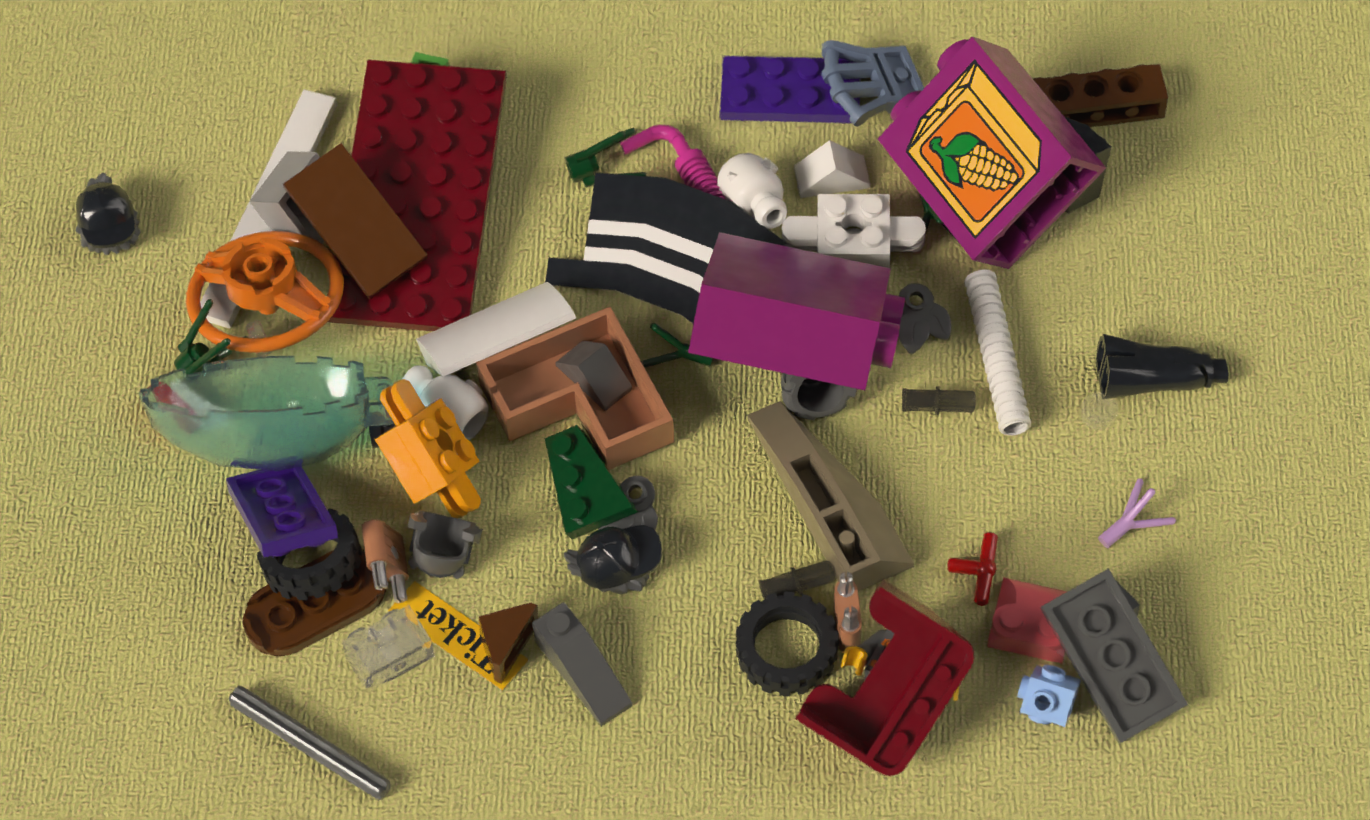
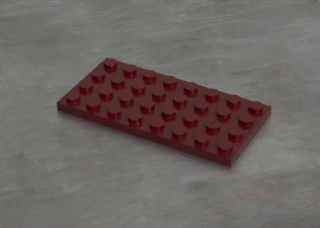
(430, 152)

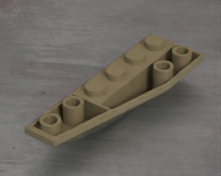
(832, 502)

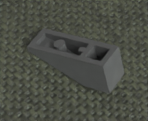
(580, 663)

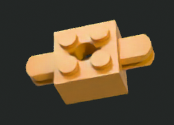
(428, 450)

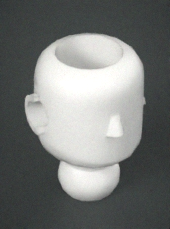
(754, 188)
(461, 397)

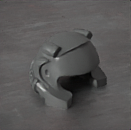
(812, 397)
(441, 543)

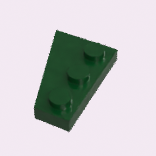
(583, 484)

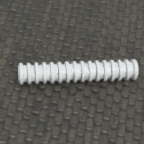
(997, 352)

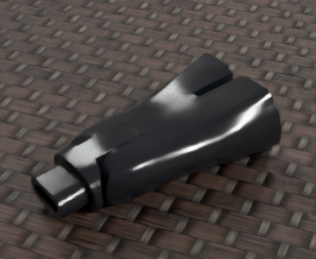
(1140, 368)

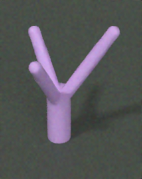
(1127, 521)

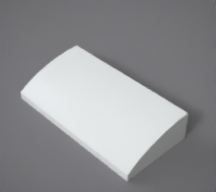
(495, 329)

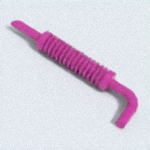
(690, 164)

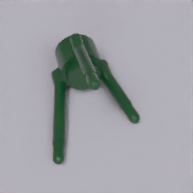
(584, 163)
(195, 355)

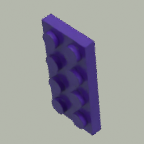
(779, 90)
(281, 510)

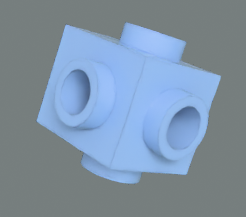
(1048, 695)

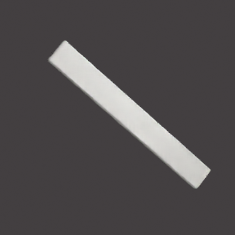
(301, 135)

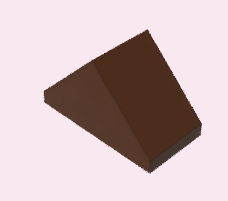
(505, 636)

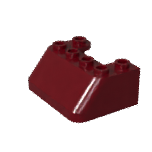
(902, 690)

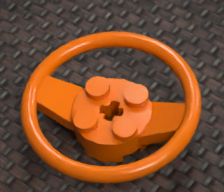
(264, 277)

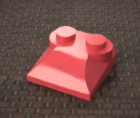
(1021, 625)

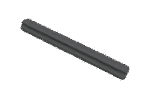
(310, 742)

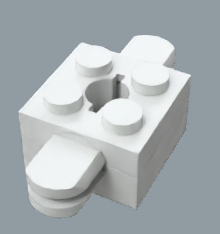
(870, 244)

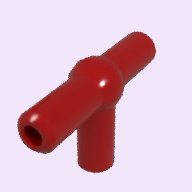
(983, 568)

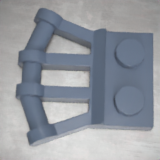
(890, 74)

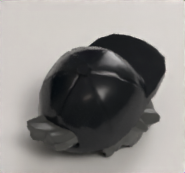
(106, 217)
(616, 558)

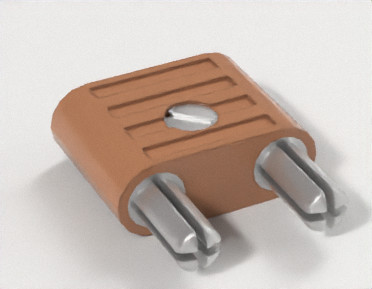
(386, 557)
(847, 612)

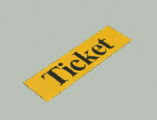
(454, 632)

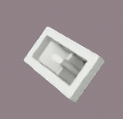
(831, 171)

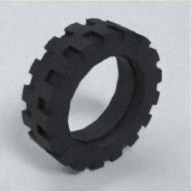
(321, 576)
(787, 608)

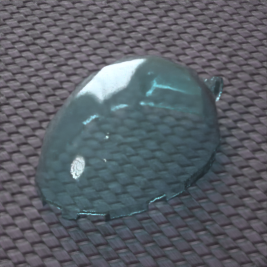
(265, 410)

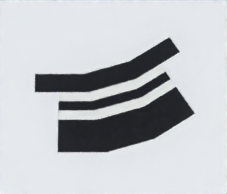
(646, 253)

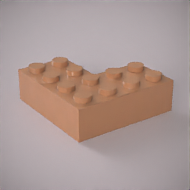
(534, 393)

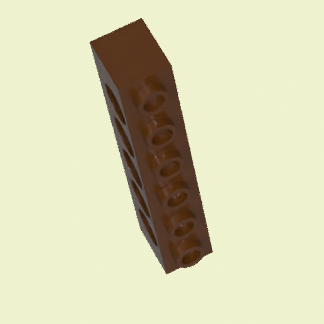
(1109, 100)

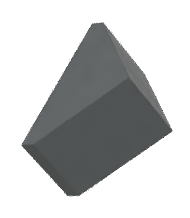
(596, 373)

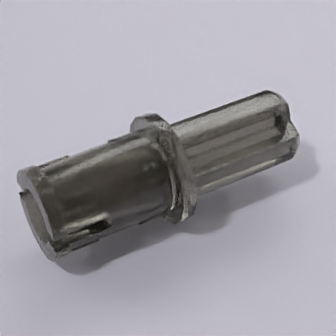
(938, 400)
(798, 580)

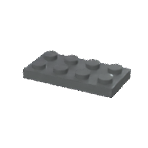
(1113, 656)

